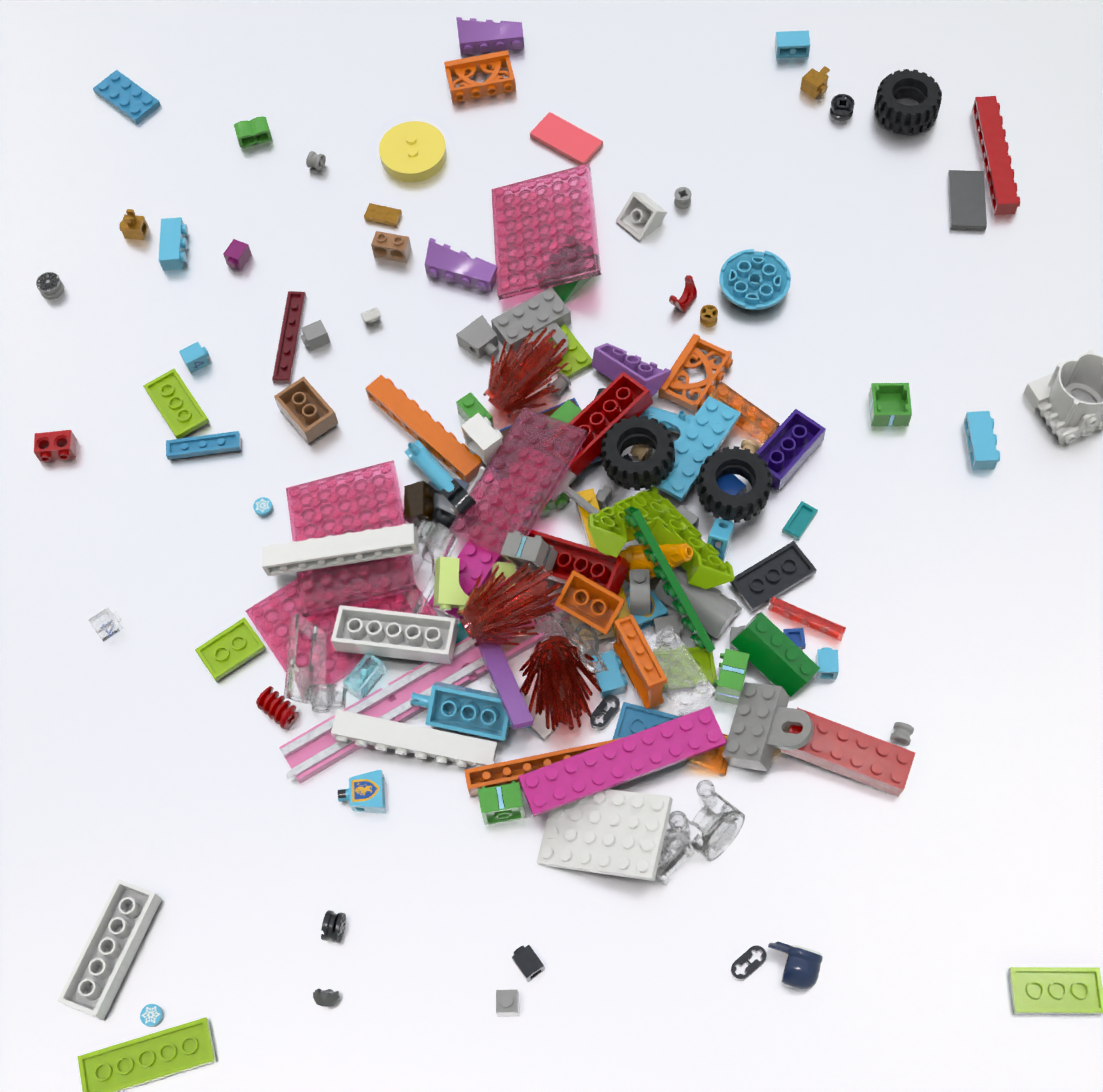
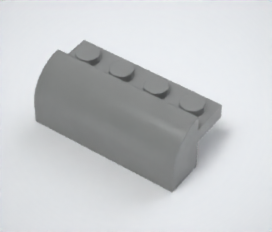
(710, 604)

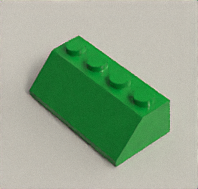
(774, 654)

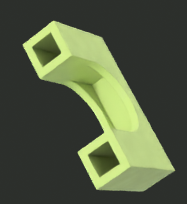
(447, 589)

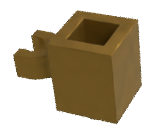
(815, 82)
(133, 226)

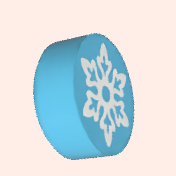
(263, 507)
(151, 1015)

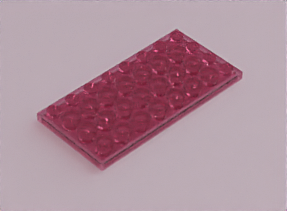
(519, 480)

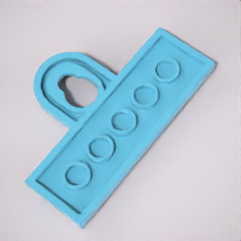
(695, 443)

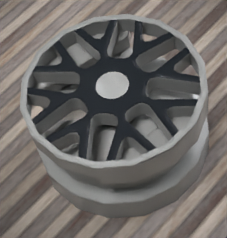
(50, 285)

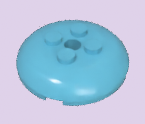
(755, 279)

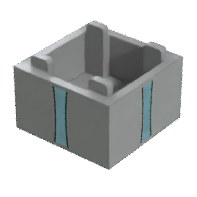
(524, 549)

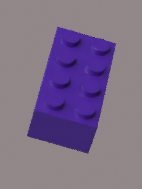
(790, 446)

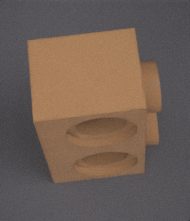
(391, 247)

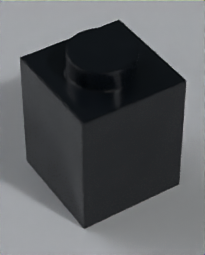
(527, 962)

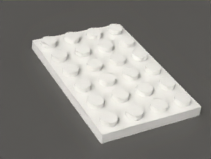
(608, 834)

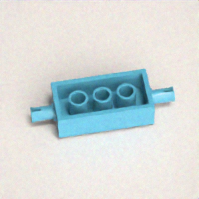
(465, 710)

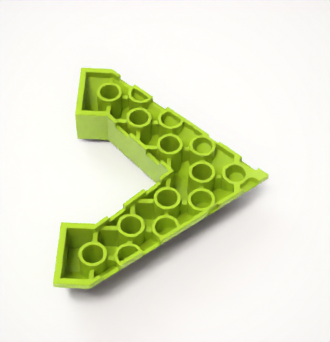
(668, 527)

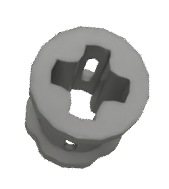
(561, 382)

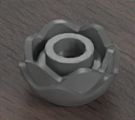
(326, 997)

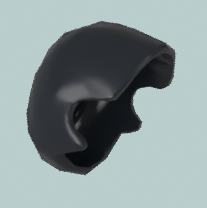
(443, 517)

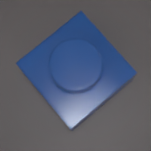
(797, 636)

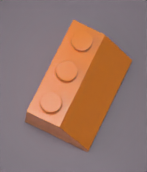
(590, 602)

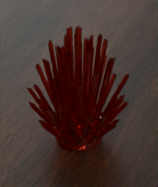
(517, 378)
(494, 609)
(557, 674)

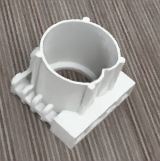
(1063, 412)

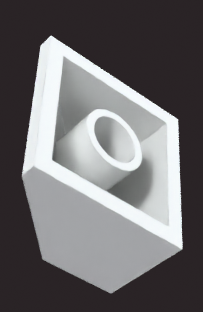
(641, 215)

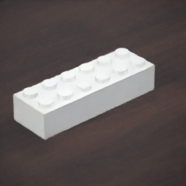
(395, 634)
(109, 949)

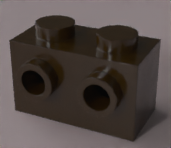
(418, 502)

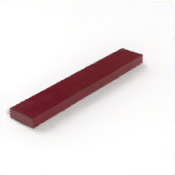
(289, 337)

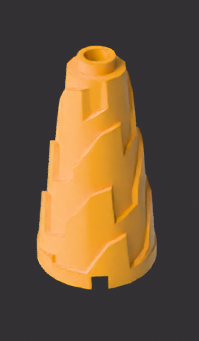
(674, 553)

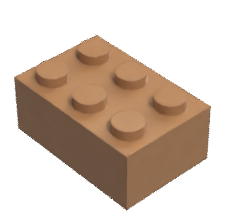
(306, 409)

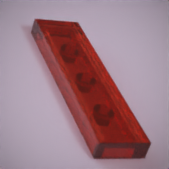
(806, 618)

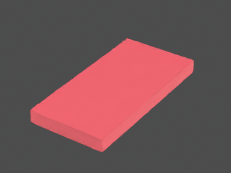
(566, 139)

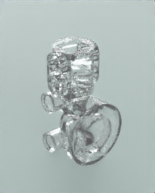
(708, 833)

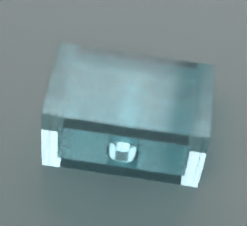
(364, 676)

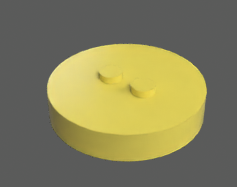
(413, 151)

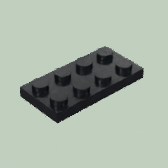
(773, 576)

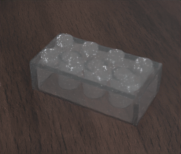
(686, 682)

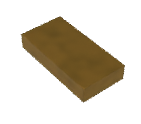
(382, 214)

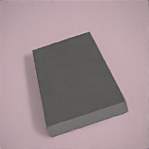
(967, 200)

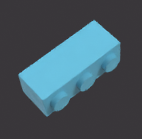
(172, 244)
(981, 440)

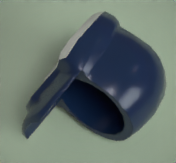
(801, 966)

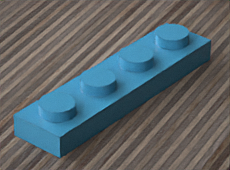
(203, 445)

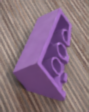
(488, 36)
(459, 267)
(613, 361)

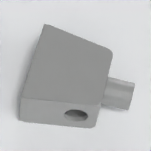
(478, 338)

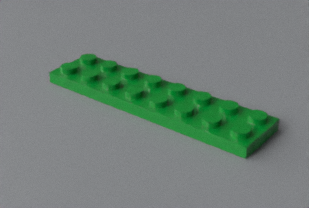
(671, 584)

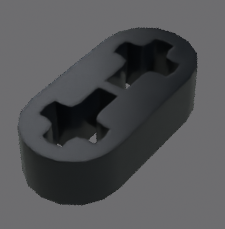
(601, 710)
(744, 959)

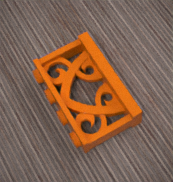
(488, 64)
(683, 361)
(639, 662)

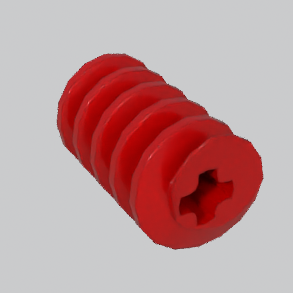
(276, 707)

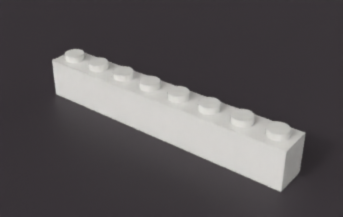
(340, 549)
(412, 739)

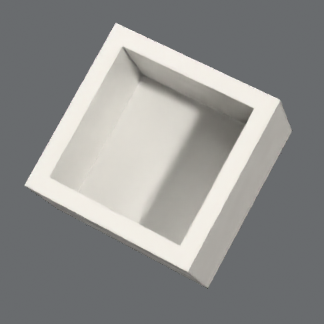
(481, 437)

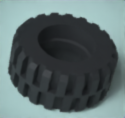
(905, 117)
(638, 431)
(740, 463)

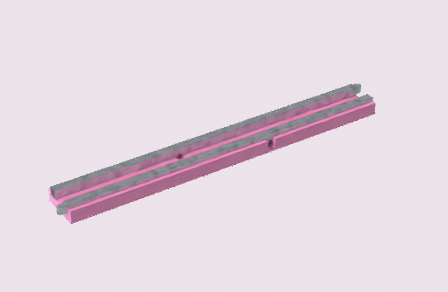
(319, 750)

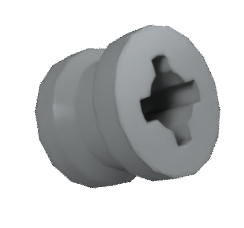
(315, 160)
(685, 201)
(902, 733)

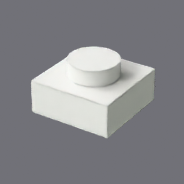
(371, 315)

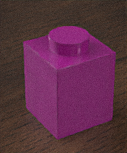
(237, 254)

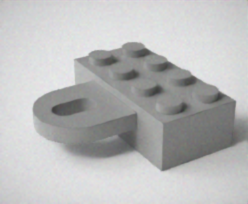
(534, 314)
(761, 725)

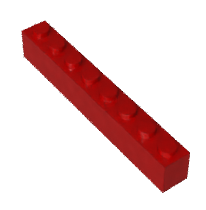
(995, 155)

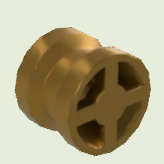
(709, 311)

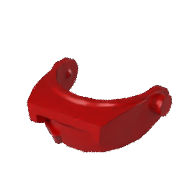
(685, 301)

